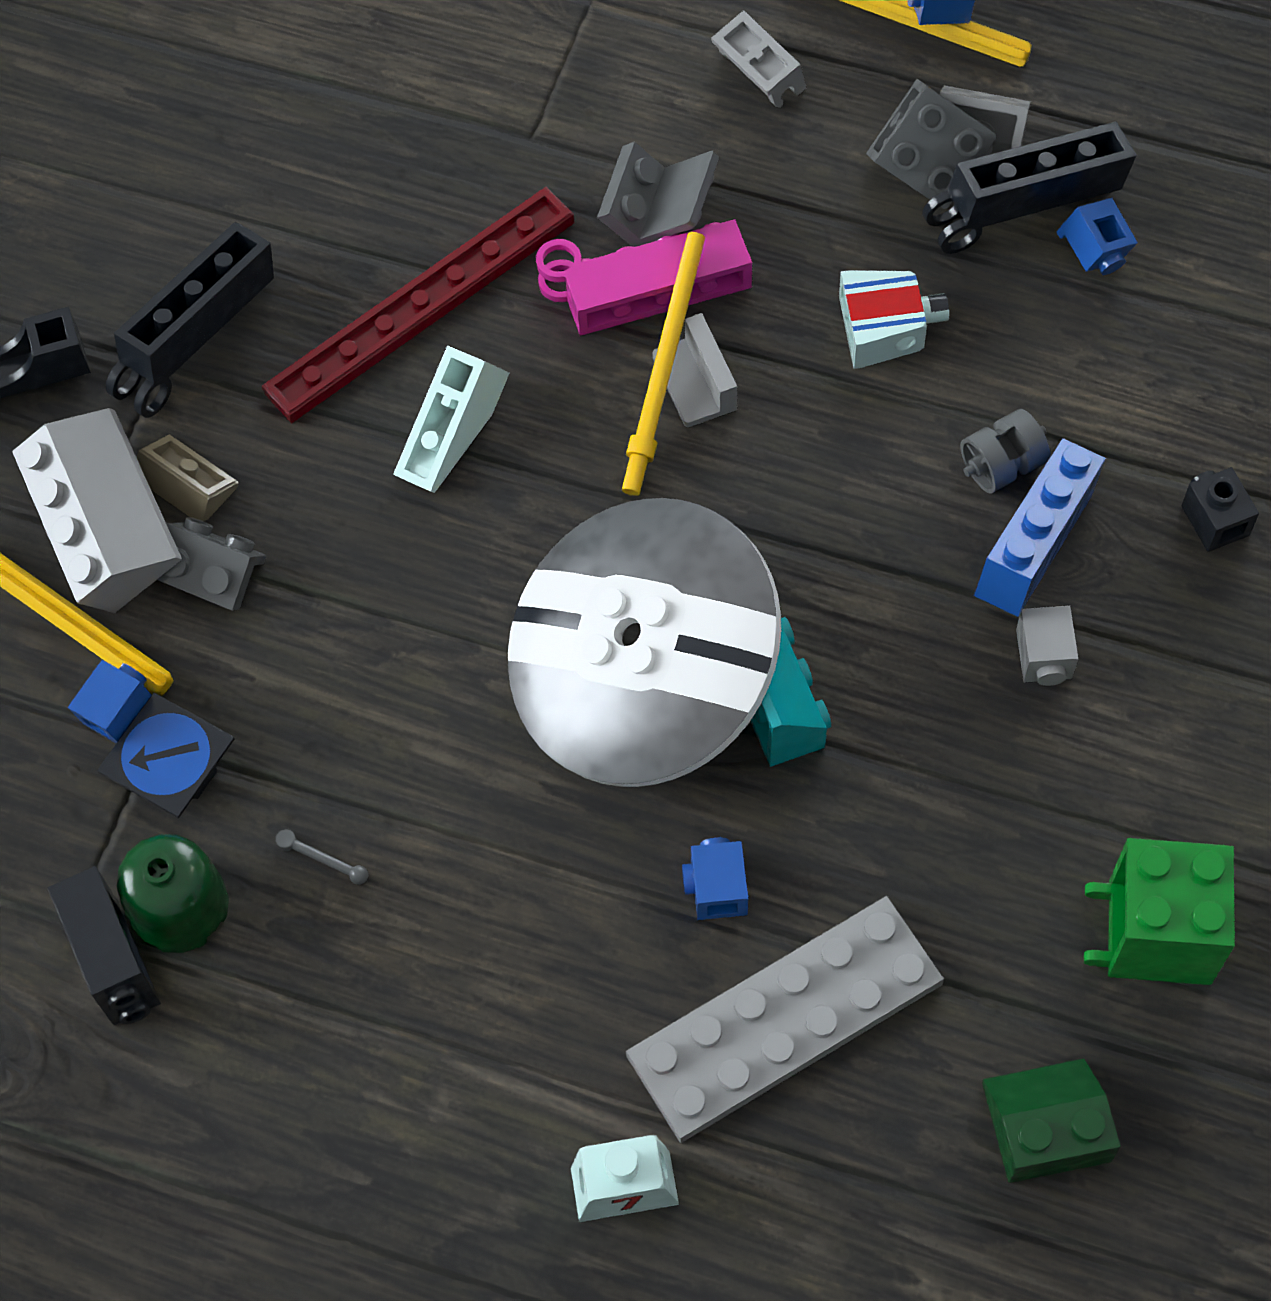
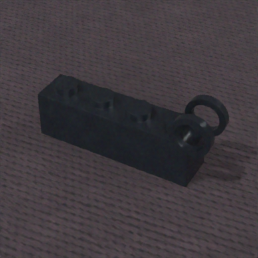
(1031, 181)
(188, 314)

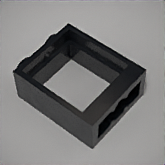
(104, 947)

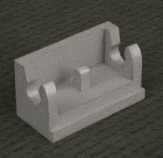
(760, 57)

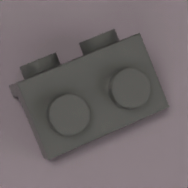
(210, 564)

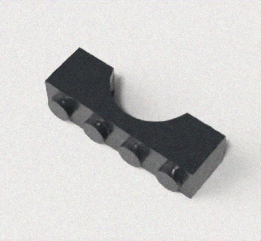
(42, 353)

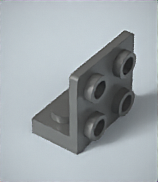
(928, 140)
(655, 200)

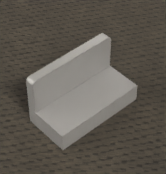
(700, 377)

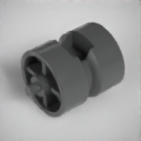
(1011, 448)

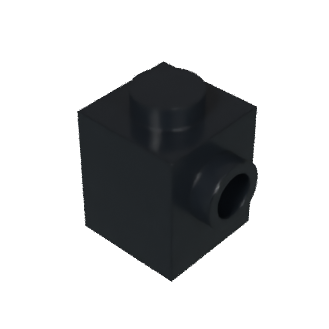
(1219, 508)

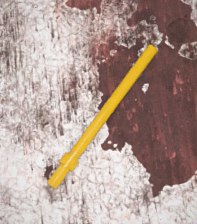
(642, 445)

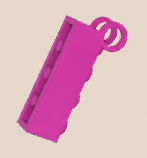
(642, 278)

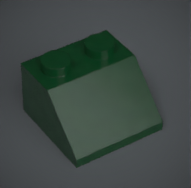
(1051, 1120)

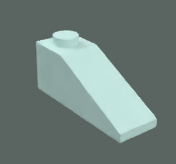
(450, 417)

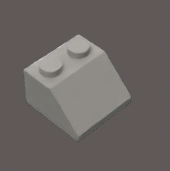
(998, 113)

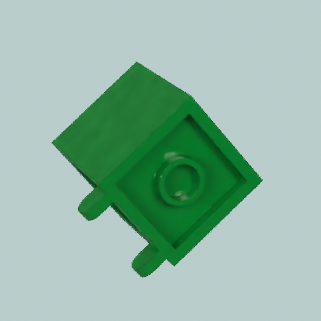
(1168, 912)

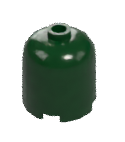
(180, 902)

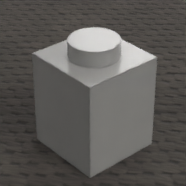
(1047, 644)

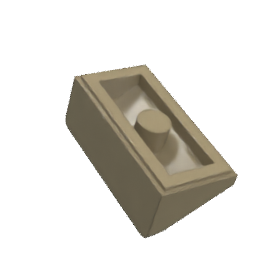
(185, 478)

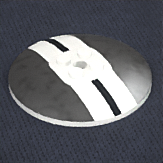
(689, 677)

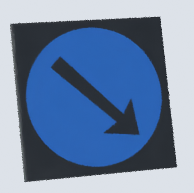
(166, 755)

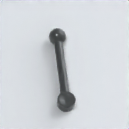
(287, 841)

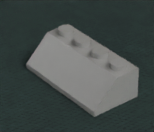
(97, 508)

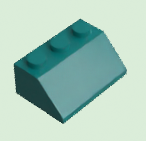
(788, 717)

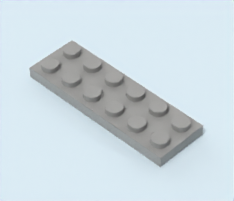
(783, 1018)

